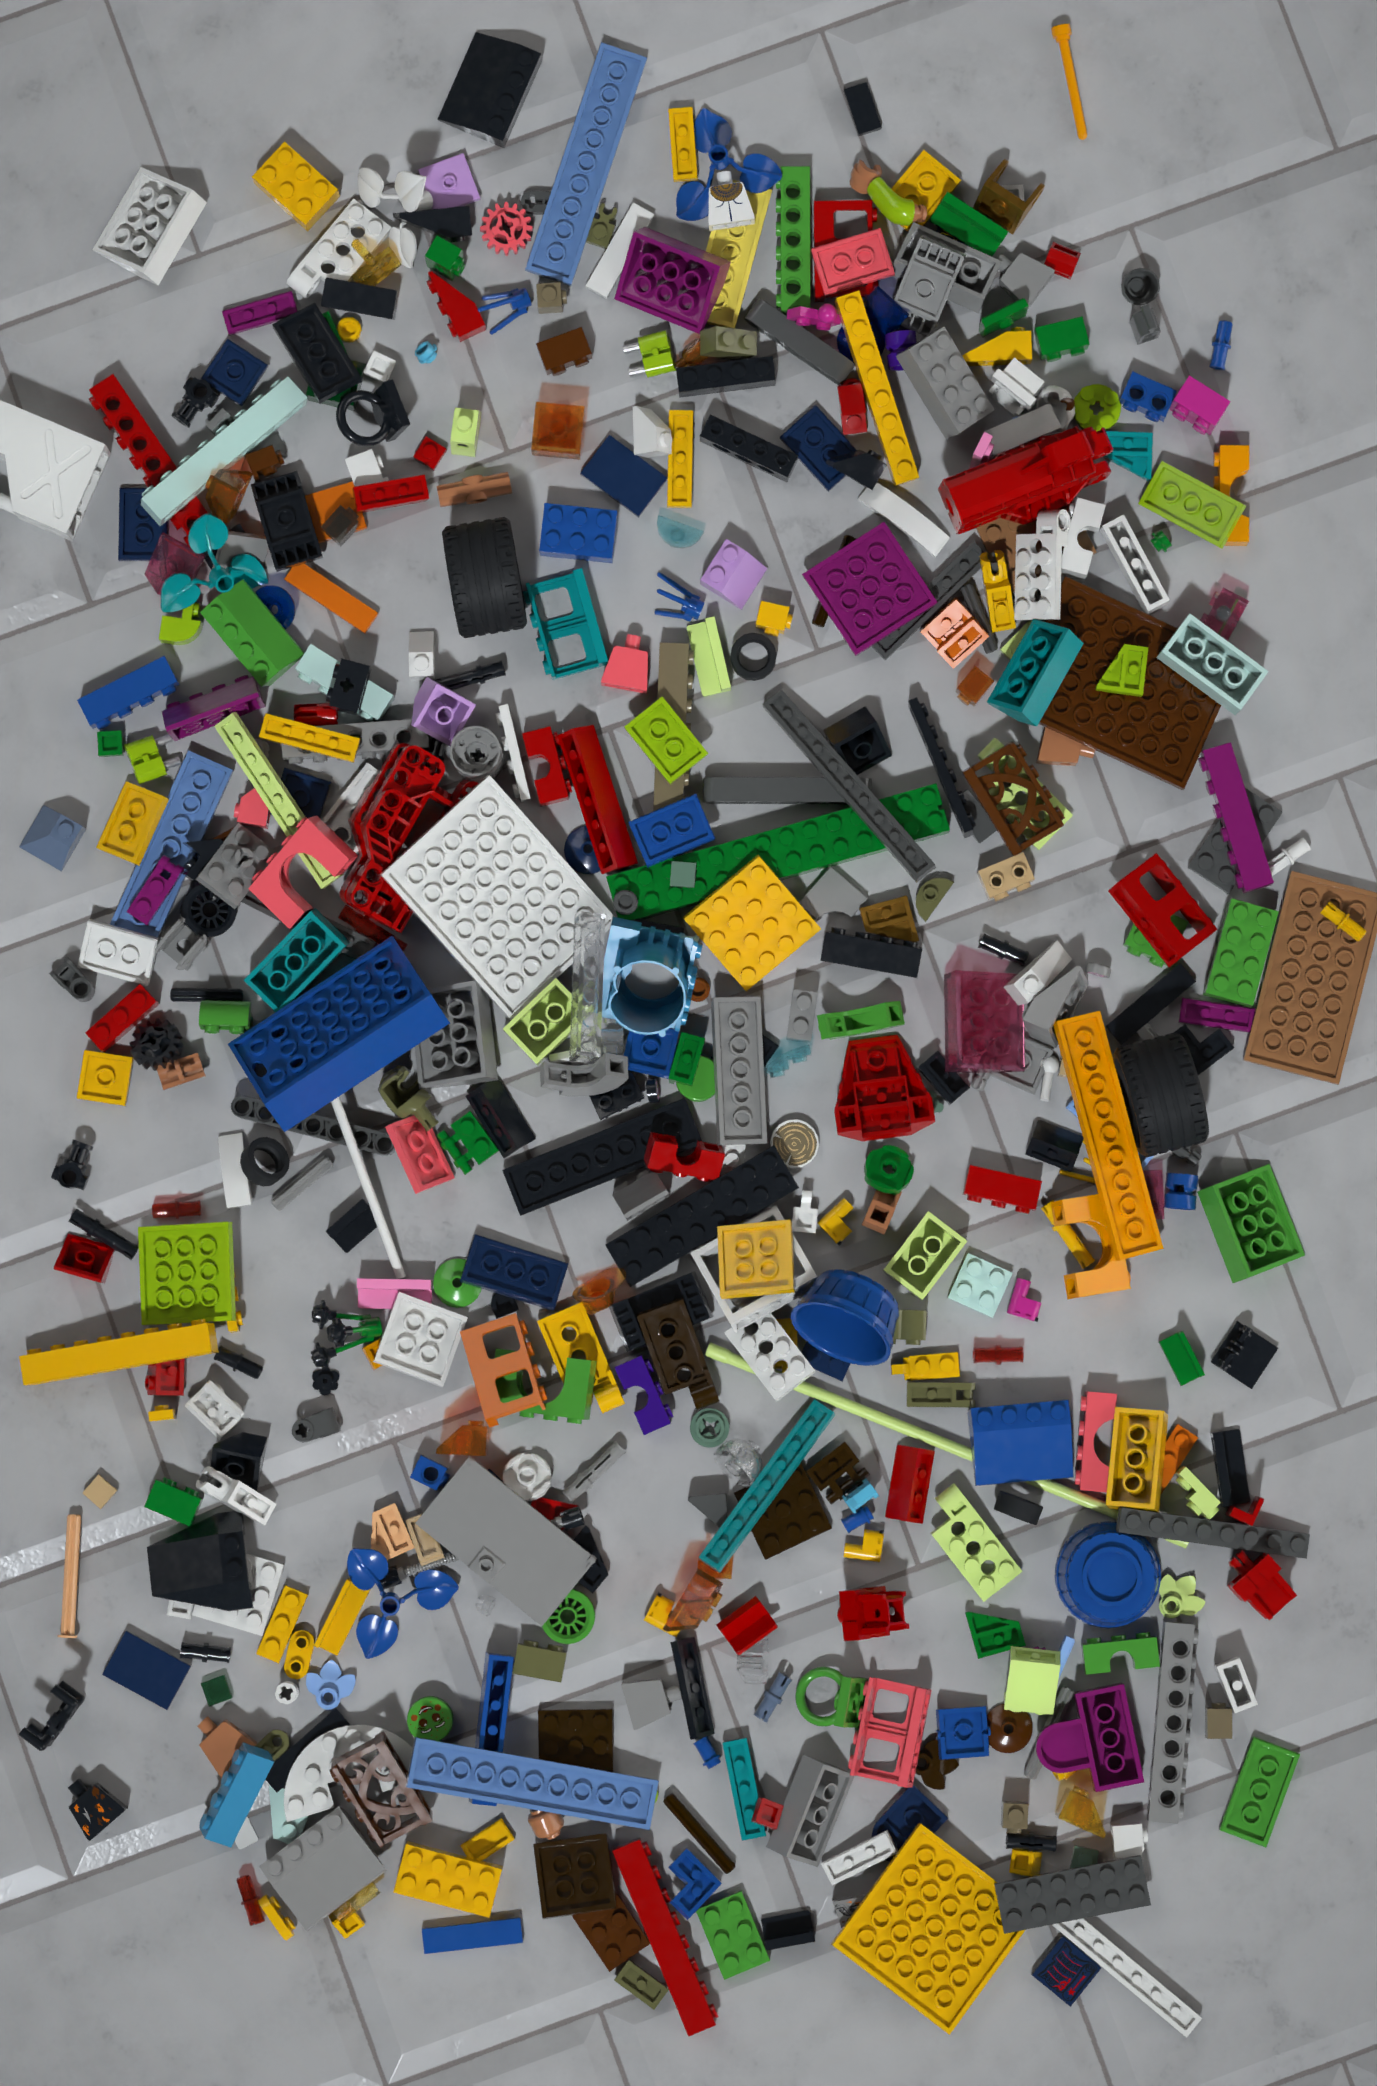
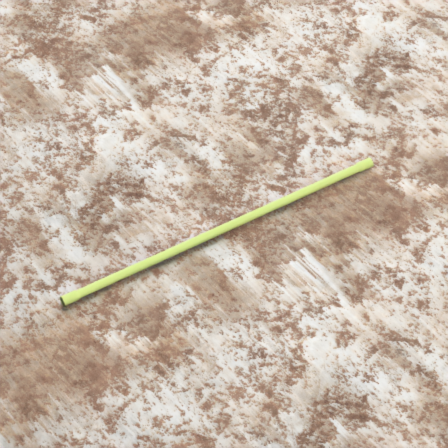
(727, 1357)

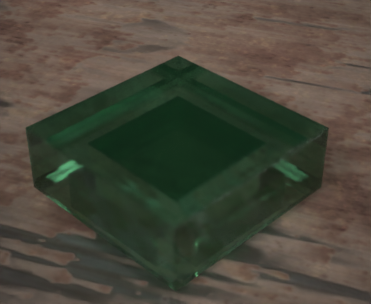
(216, 1690)

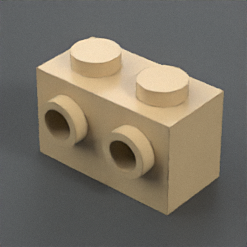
(1006, 876)

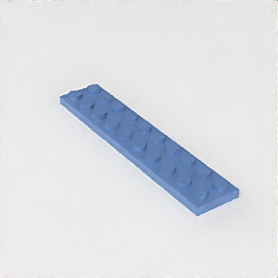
(586, 164)
(532, 1783)

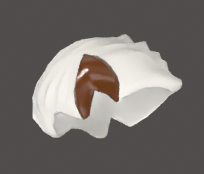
(1060, 401)

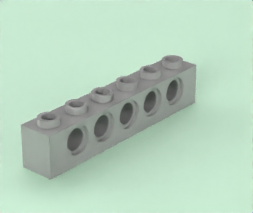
(367, 732)

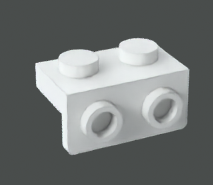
(215, 1409)

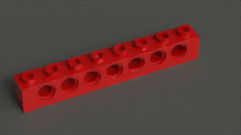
(111, 390)

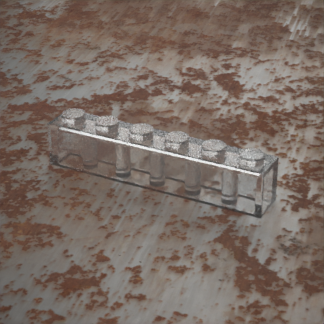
(587, 988)

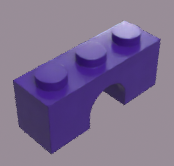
(637, 1373)

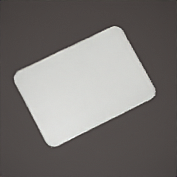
(246, 1835)

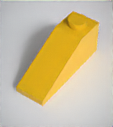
(1003, 349)

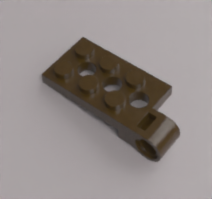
(692, 1358)

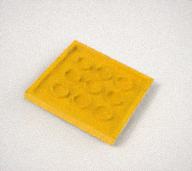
(752, 923)

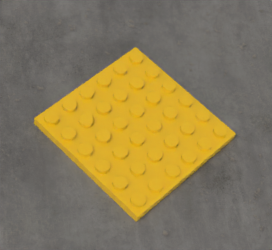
(929, 1929)

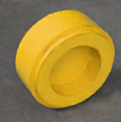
(349, 329)

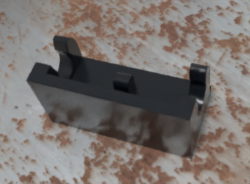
(947, 1084)

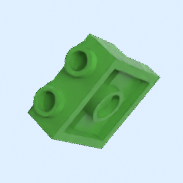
(1138, 944)

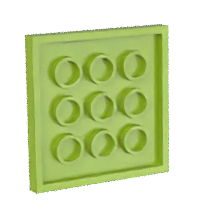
(186, 1273)

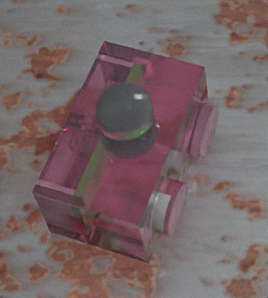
(1225, 612)

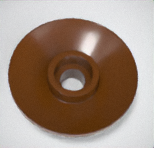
(1011, 1742)

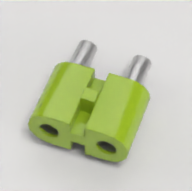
(655, 353)
(146, 759)

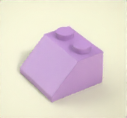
(733, 574)
(440, 711)

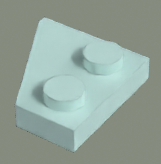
(284, 1830)

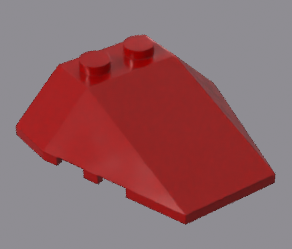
(881, 1092)

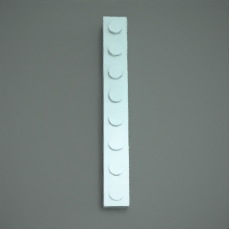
(224, 450)

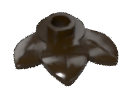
(935, 1768)

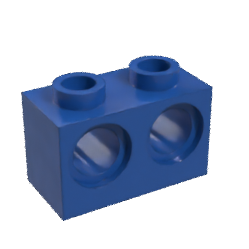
(1150, 390)

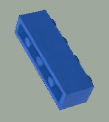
(128, 692)

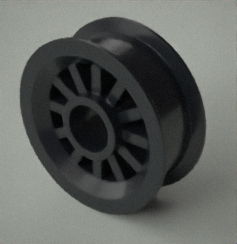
(196, 927)

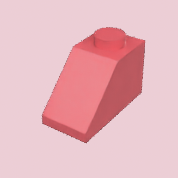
(252, 811)

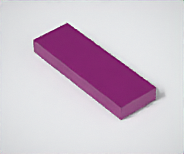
(259, 313)
(1216, 1015)

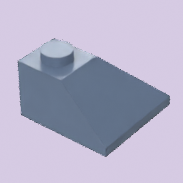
(52, 837)

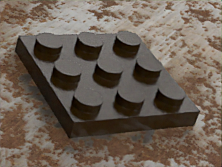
(791, 1516)
(577, 1737)
(575, 1876)

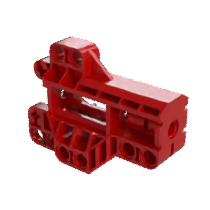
(1027, 479)
(379, 845)

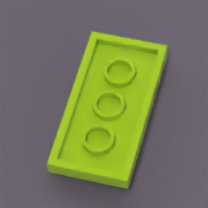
(1192, 504)

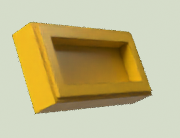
(488, 1841)

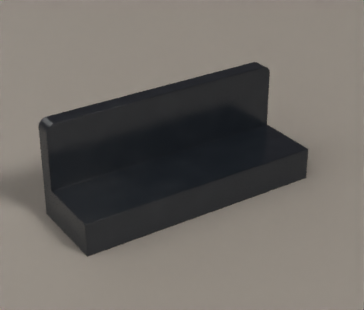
(359, 298)
(500, 1117)
(1230, 1467)

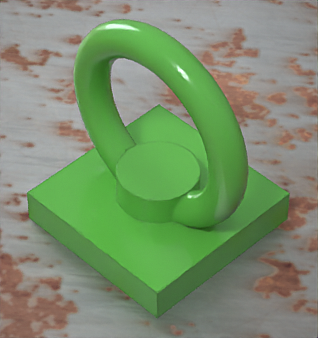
(846, 1703)

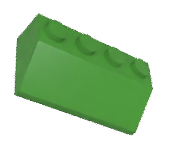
(252, 633)

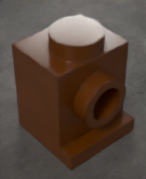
(264, 461)

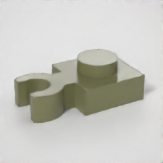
(601, 229)

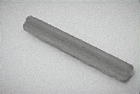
(1061, 1704)

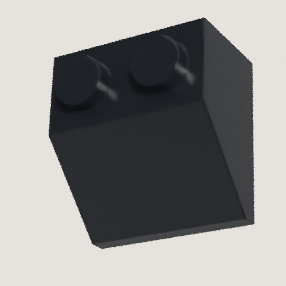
(858, 740)

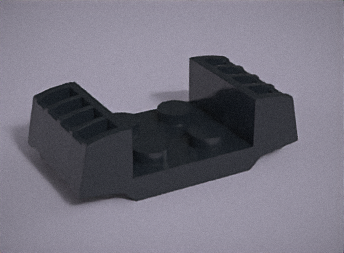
(286, 521)
(625, 1311)

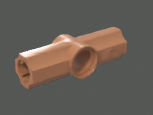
(474, 489)

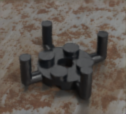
(44, 1738)

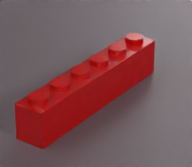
(597, 799)

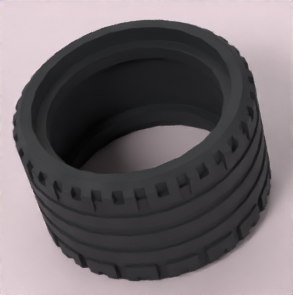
(484, 577)
(1162, 1094)

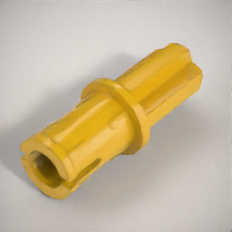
(1343, 921)

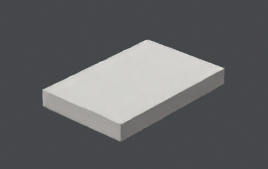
(118, 952)

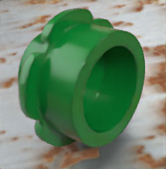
(1160, 541)

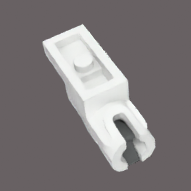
(235, 1495)

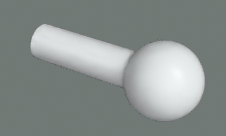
(1051, 1067)

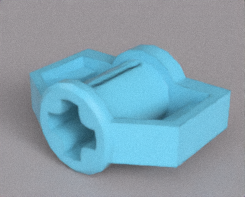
(860, 1496)

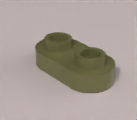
(268, 1745)

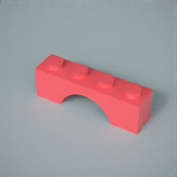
(1097, 1409)

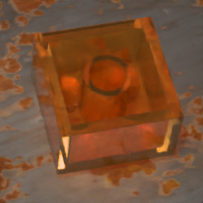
(558, 430)

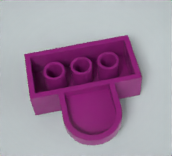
(1096, 1740)

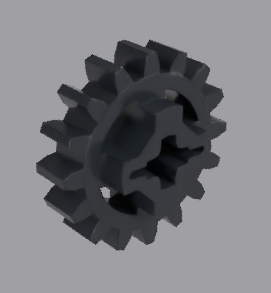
(156, 1044)

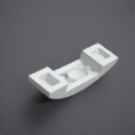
(905, 518)

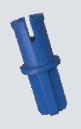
(1221, 345)

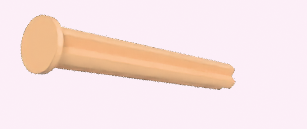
(70, 1576)

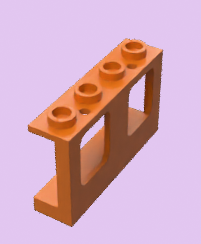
(487, 1370)

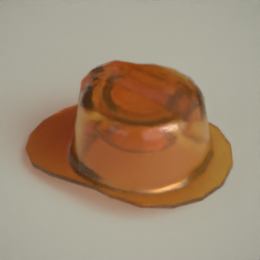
(600, 1290)

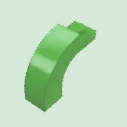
(861, 1020)

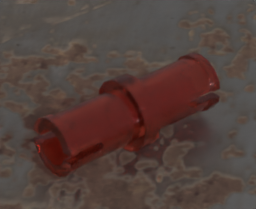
(998, 1354)

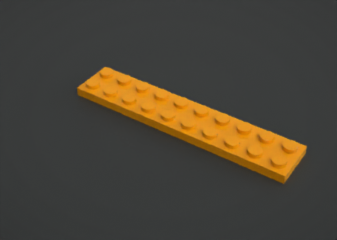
(1108, 1135)

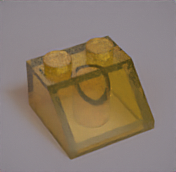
(1080, 1810)

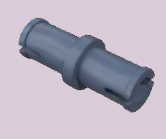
(773, 1697)

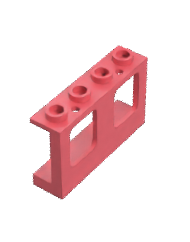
(906, 1735)

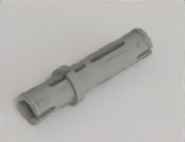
(592, 1473)

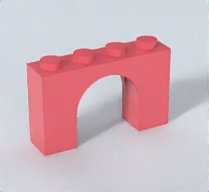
(273, 883)

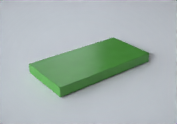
(1259, 1792)

